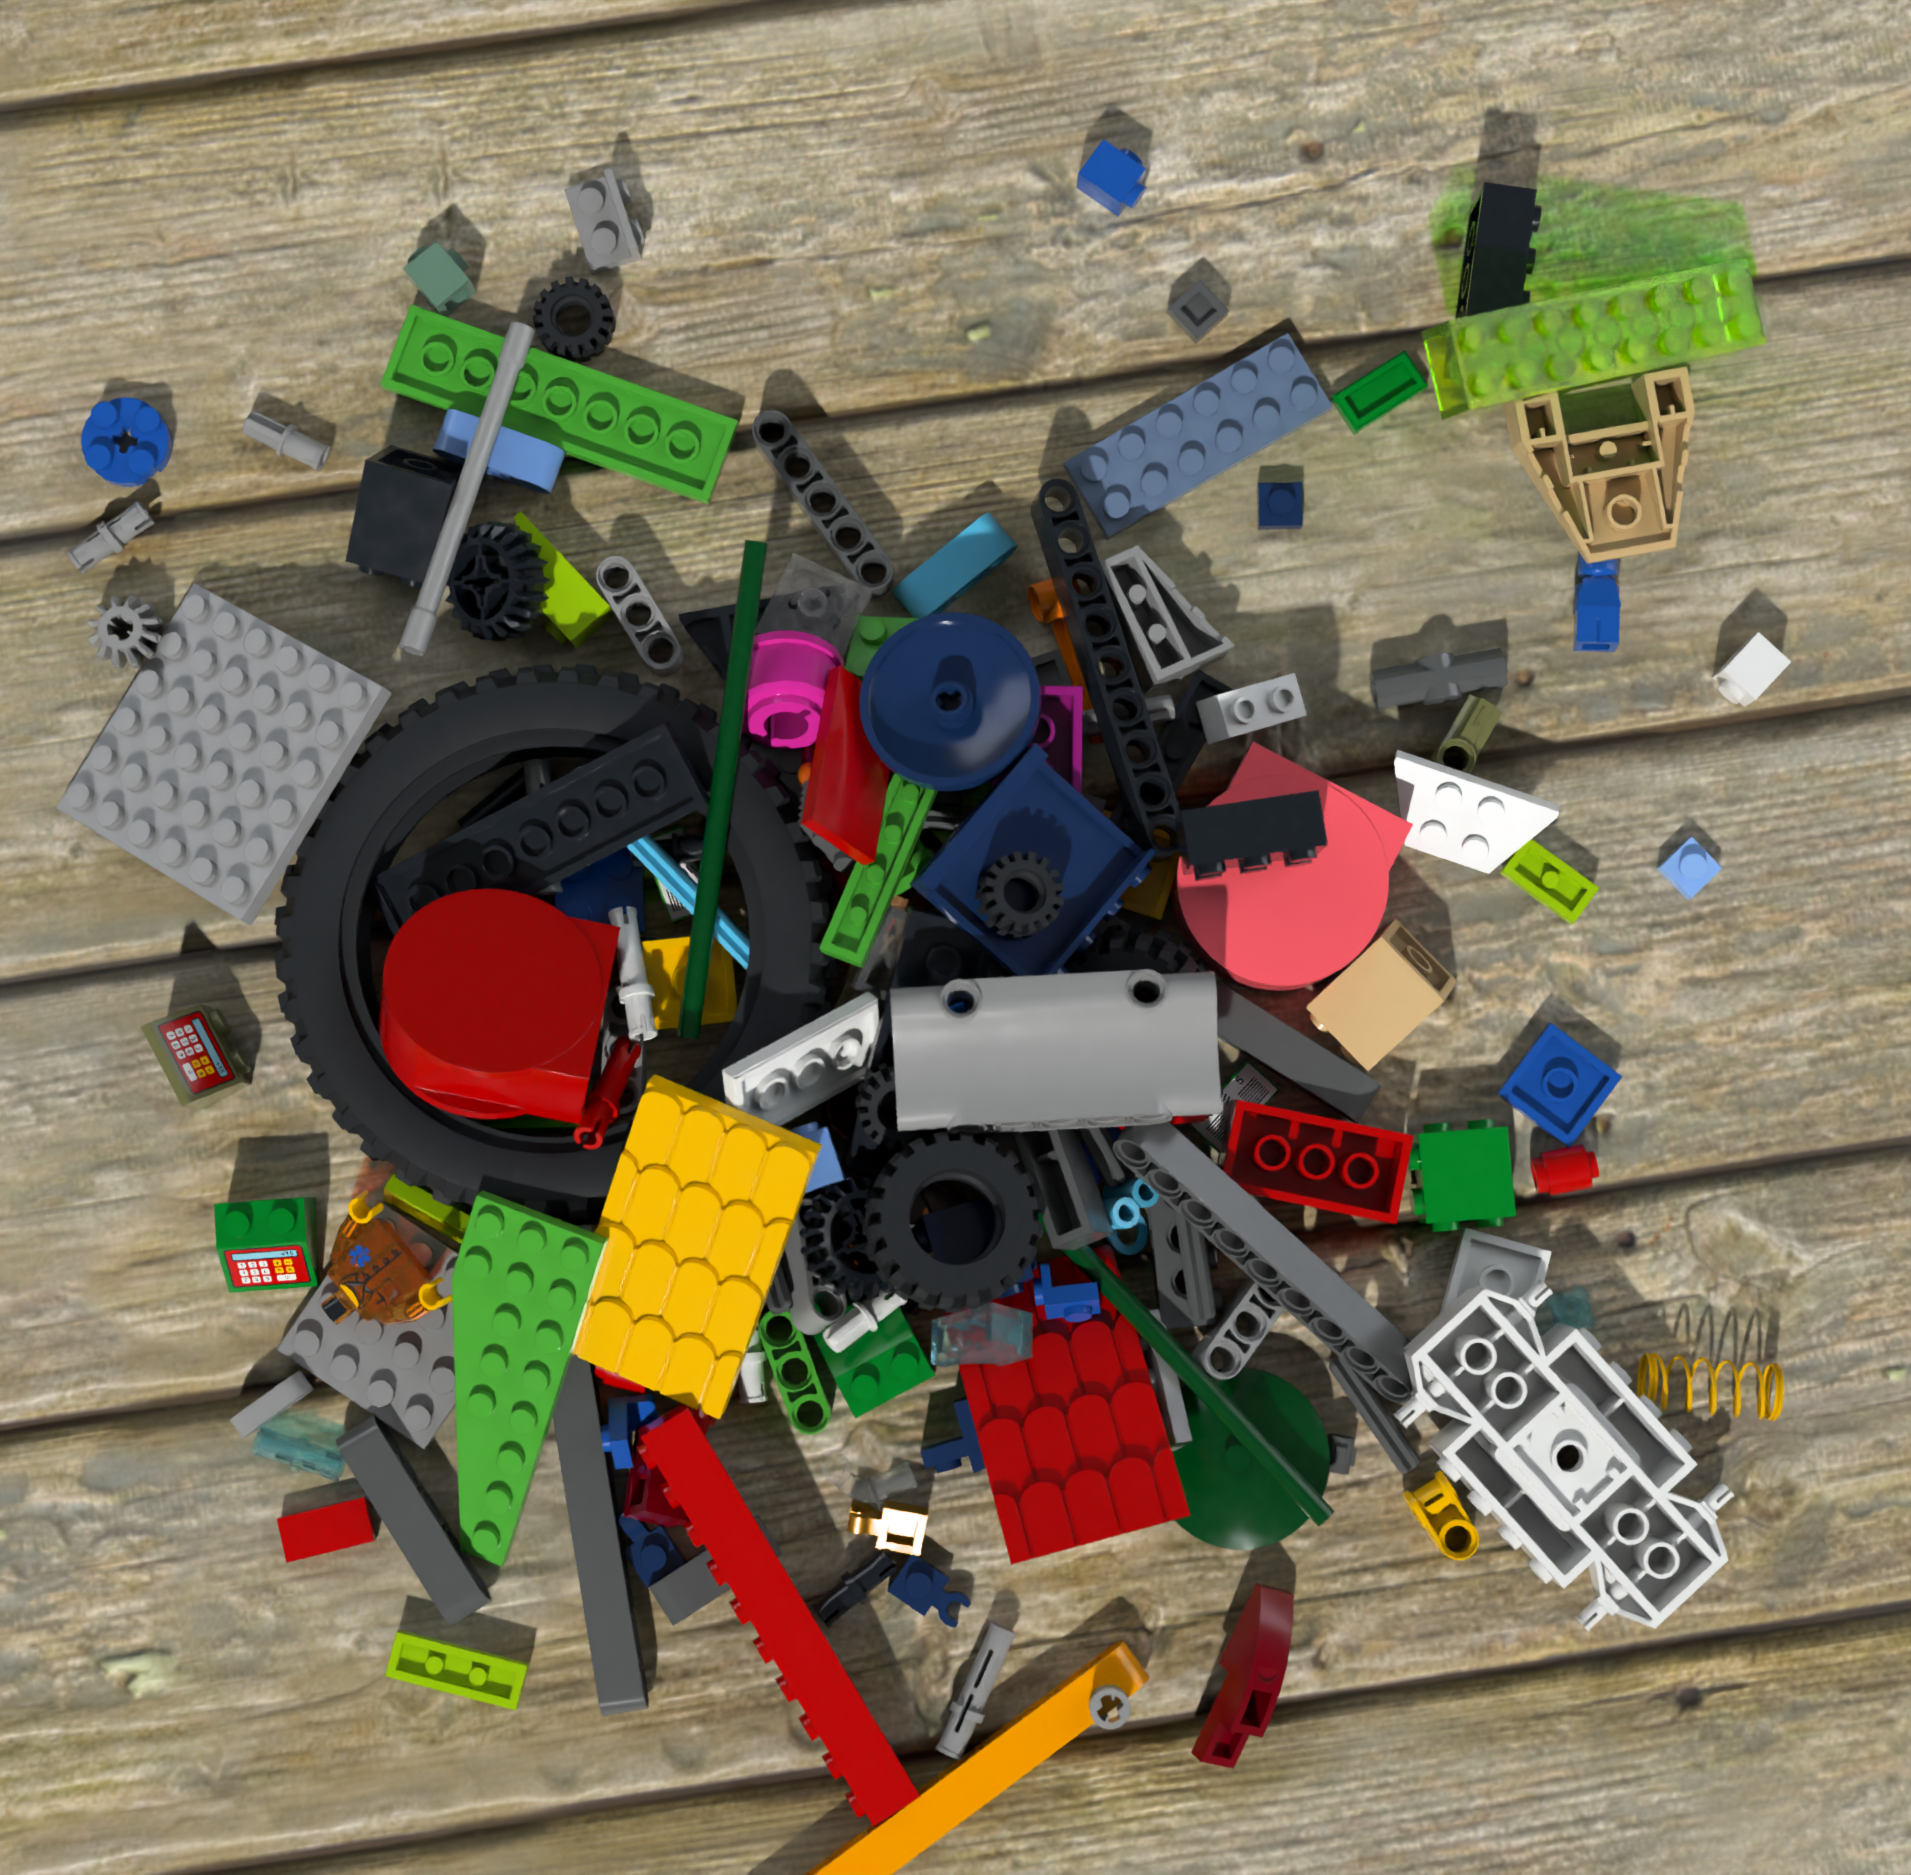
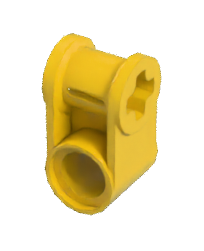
(1442, 1514)

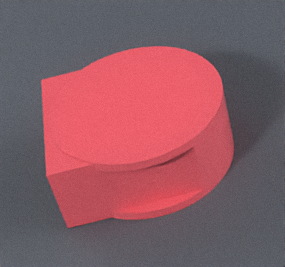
(1299, 921)

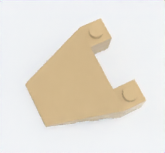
(1617, 484)

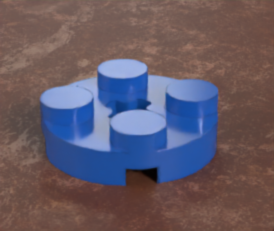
(110, 422)

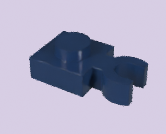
(922, 1586)

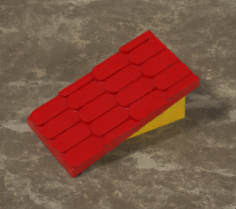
(1073, 1430)

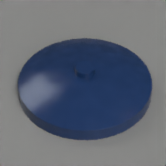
(950, 701)

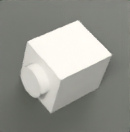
(1750, 670)

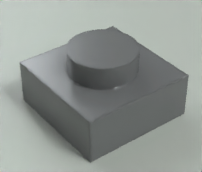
(1197, 311)

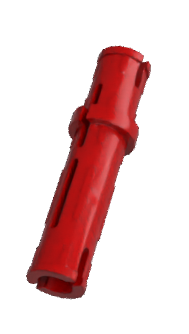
(603, 1103)

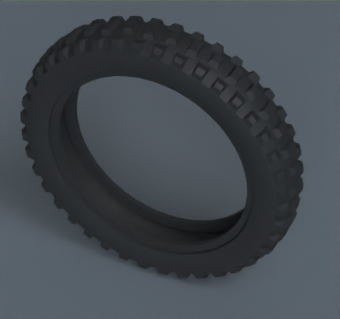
(383, 800)

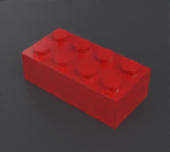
(1315, 1161)

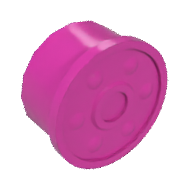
(787, 688)

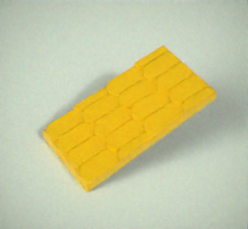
(692, 1243)

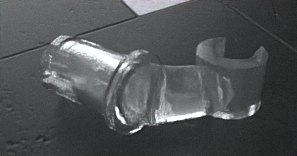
(873, 1489)

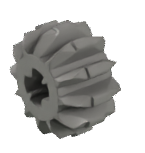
(111, 624)

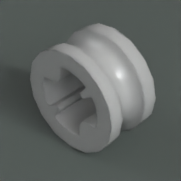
(1096, 1704)

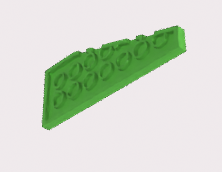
(515, 1327)

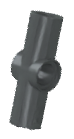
(1438, 678)

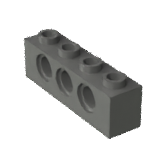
(1166, 1265)

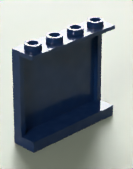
(1045, 815)

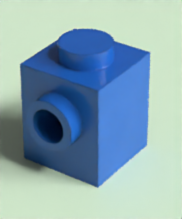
(1113, 178)

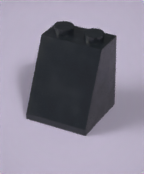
(401, 513)

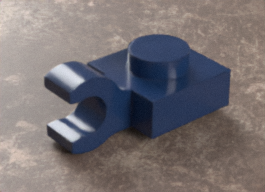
(652, 1551)

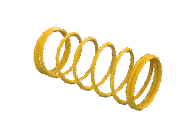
(1763, 1398)

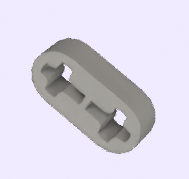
(271, 1404)

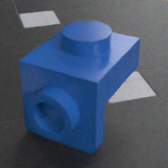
(1070, 1302)
(624, 1417)

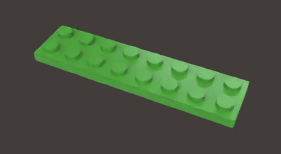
(564, 405)

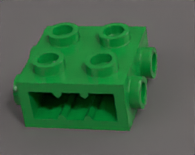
(1462, 1175)

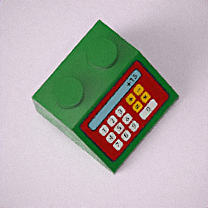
(268, 1244)

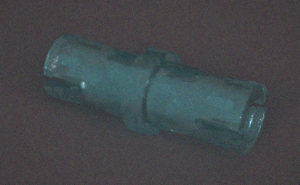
(299, 1454)

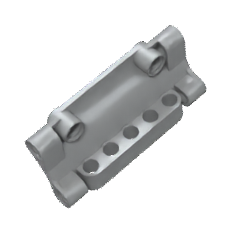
(1056, 1052)

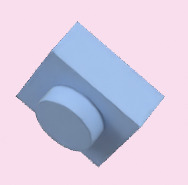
(1689, 868)

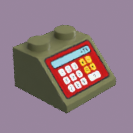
(198, 1056)

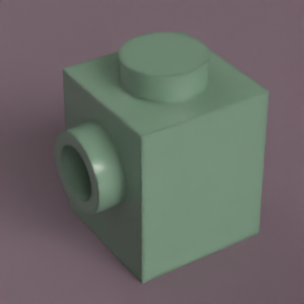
(440, 277)

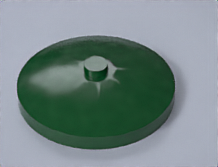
(1225, 1487)

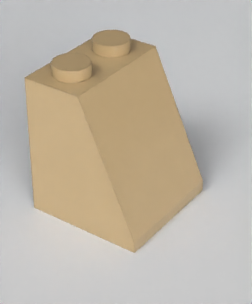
(1381, 996)

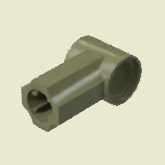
(1469, 731)

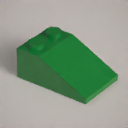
(878, 1362)

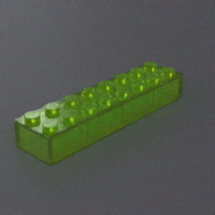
(1592, 337)

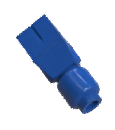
(1596, 607)

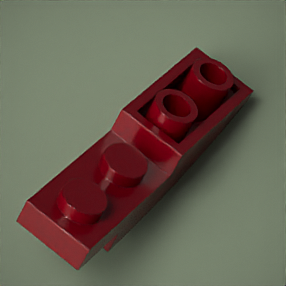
(1256, 1669)

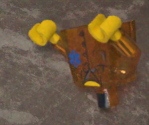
(377, 1272)

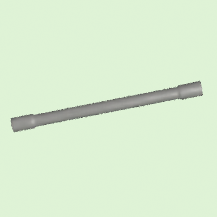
(423, 615)

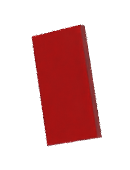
(846, 774)

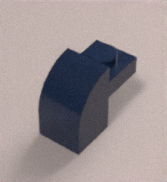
(947, 1453)

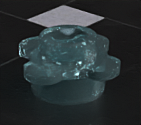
(1578, 1300)

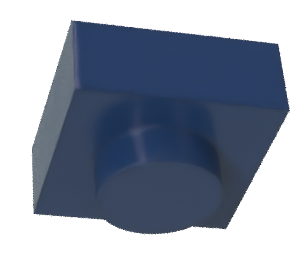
(1279, 506)

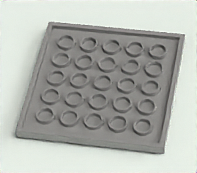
(223, 752)

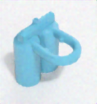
(1123, 1211)

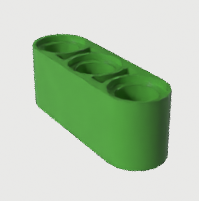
(795, 1393)

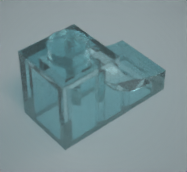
(983, 1336)

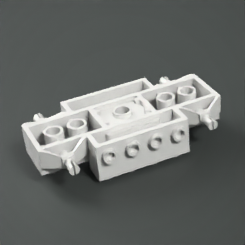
(1513, 1411)

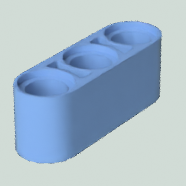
(514, 455)

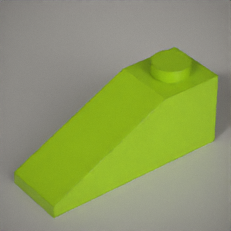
(573, 605)

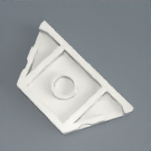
(1466, 815)

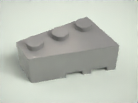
(1158, 624)

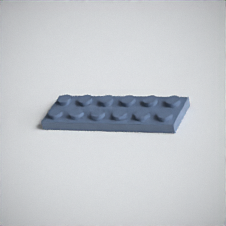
(1197, 436)

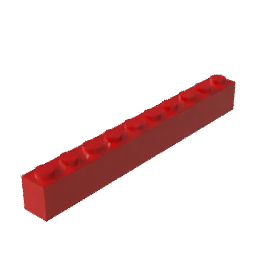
(778, 1614)

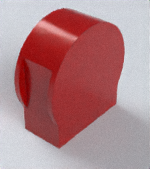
(496, 1004)

